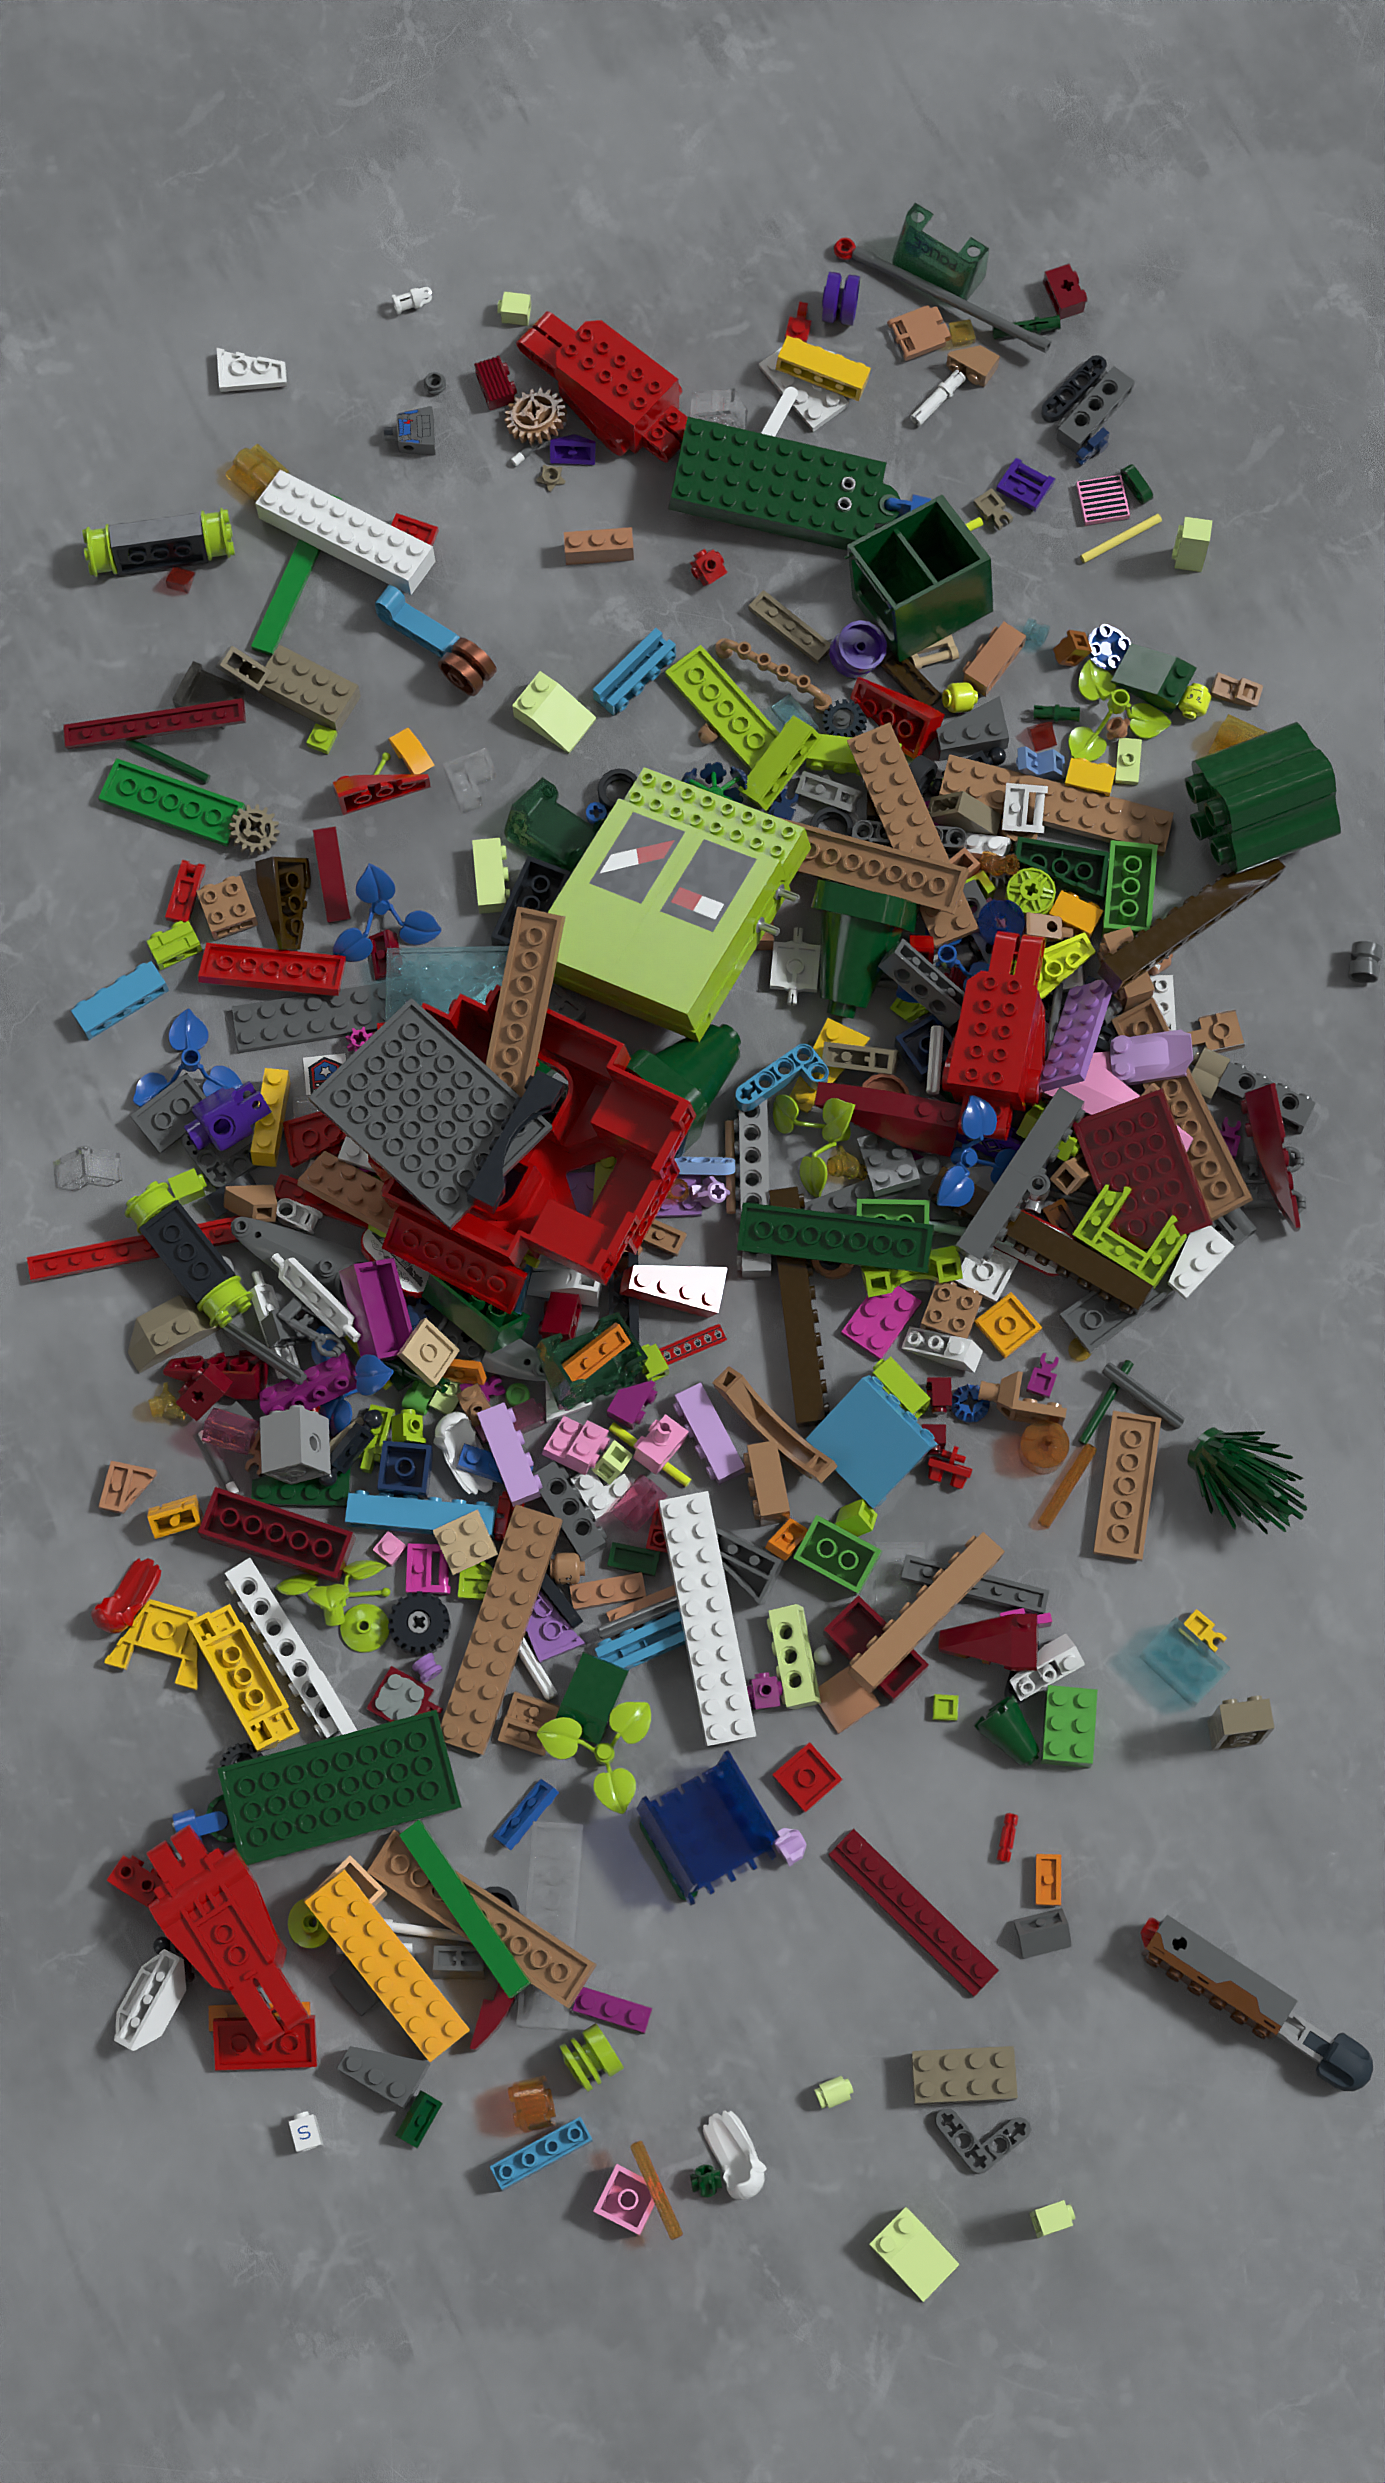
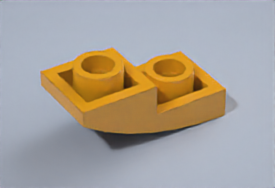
(411, 751)

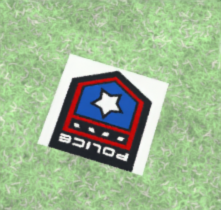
(319, 1069)

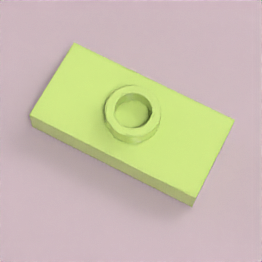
(1128, 761)
(448, 1401)

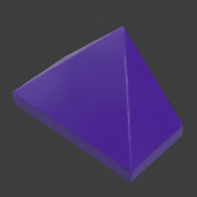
(572, 450)

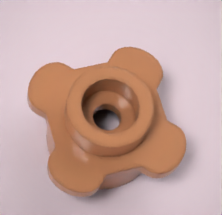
(1117, 728)

